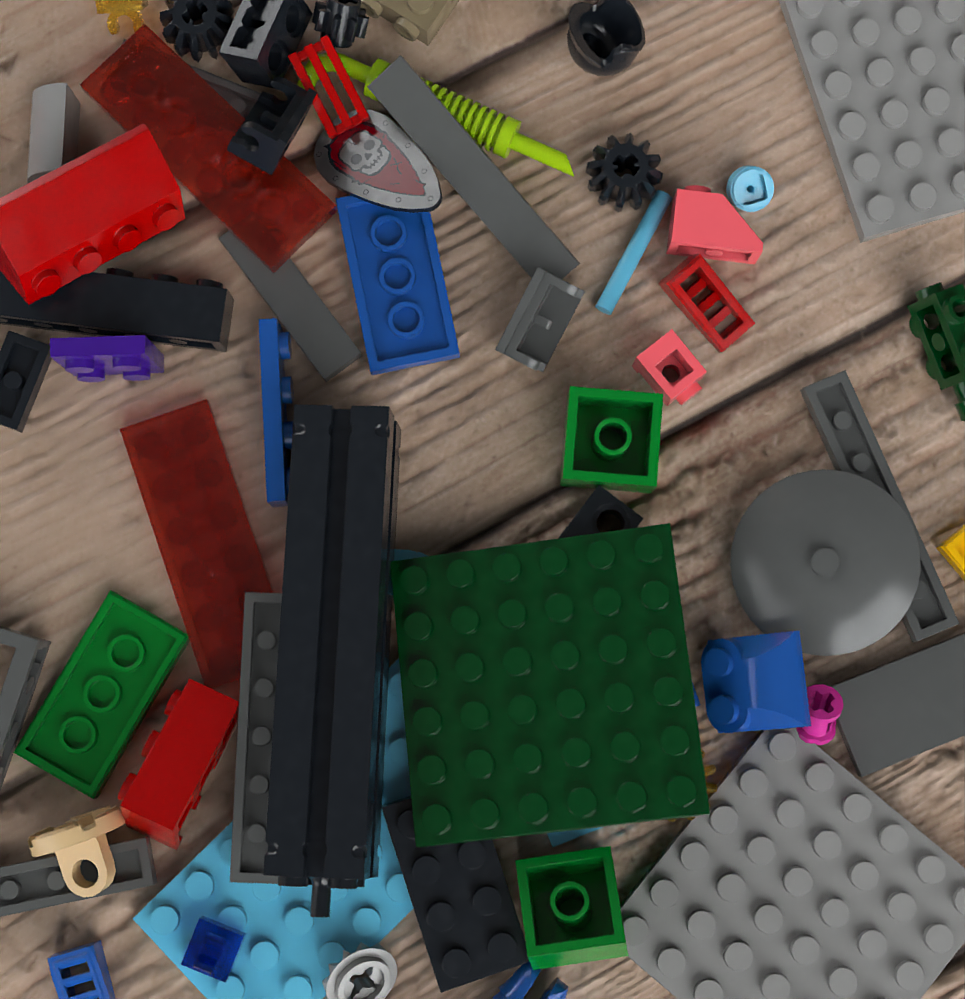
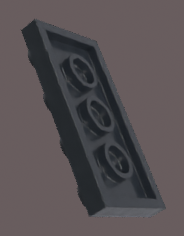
(458, 903)

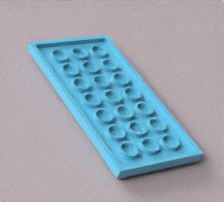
(285, 946)

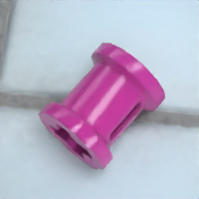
(824, 709)

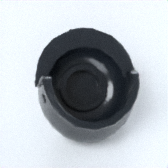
(604, 36)

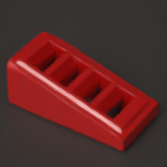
(706, 278)

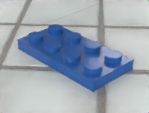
(397, 286)

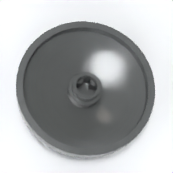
(826, 560)

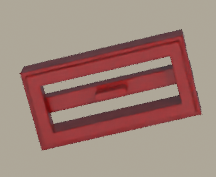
(311, 52)

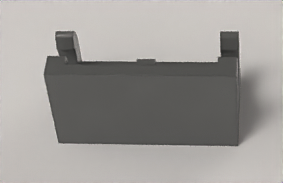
(540, 320)

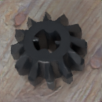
(196, 38)
(618, 158)

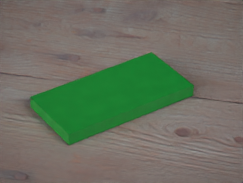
(102, 694)

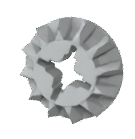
(375, 961)

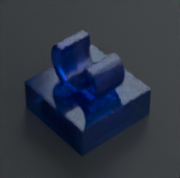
(213, 948)

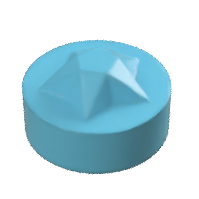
(750, 188)

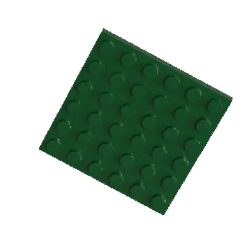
(547, 687)

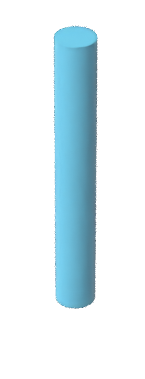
(633, 252)

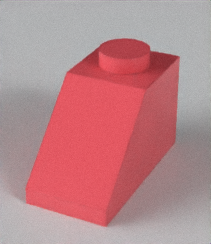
(710, 227)

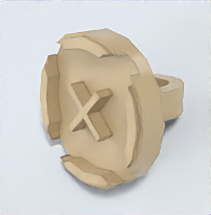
(80, 840)

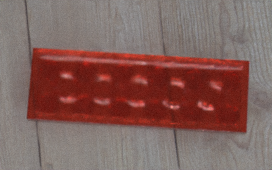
(193, 129)
(199, 531)

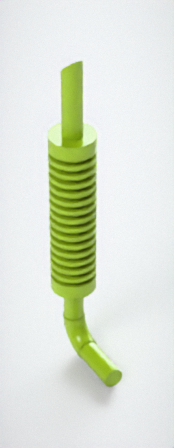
(480, 123)

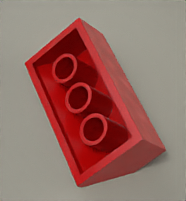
(86, 214)

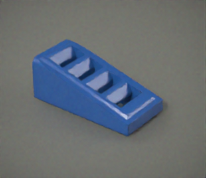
(98, 972)

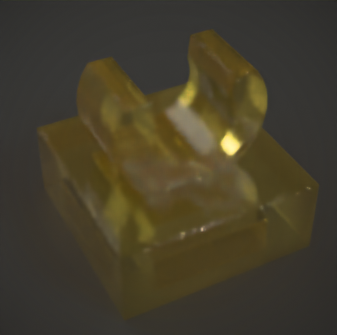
(121, 7)

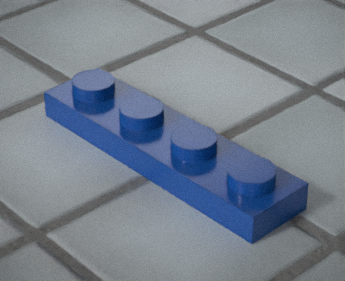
(276, 393)

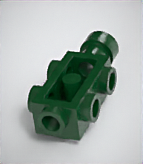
(944, 336)

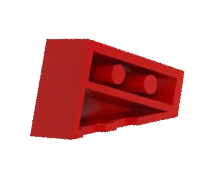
(178, 762)

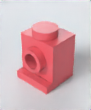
(670, 353)

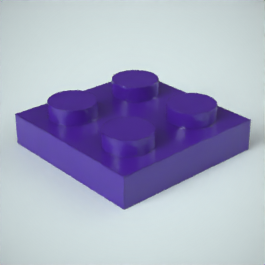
(107, 355)

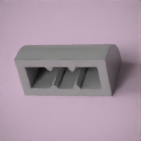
(52, 129)

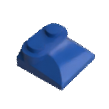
(755, 682)

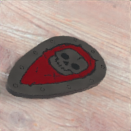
(379, 165)

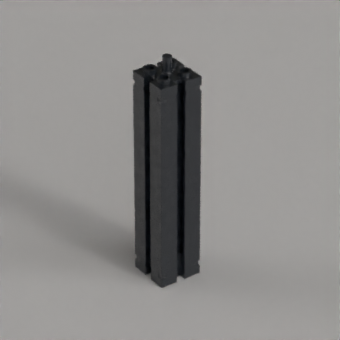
(333, 651)

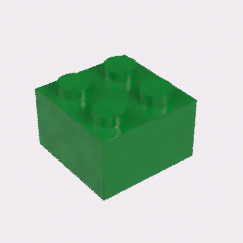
(611, 439)
(571, 908)

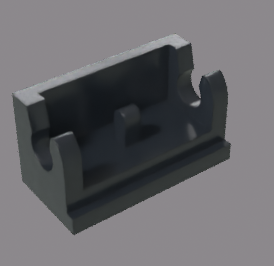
(272, 125)

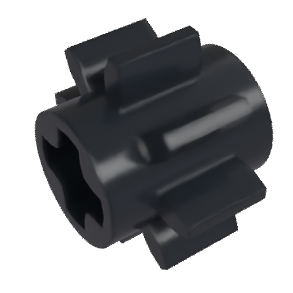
(340, 21)

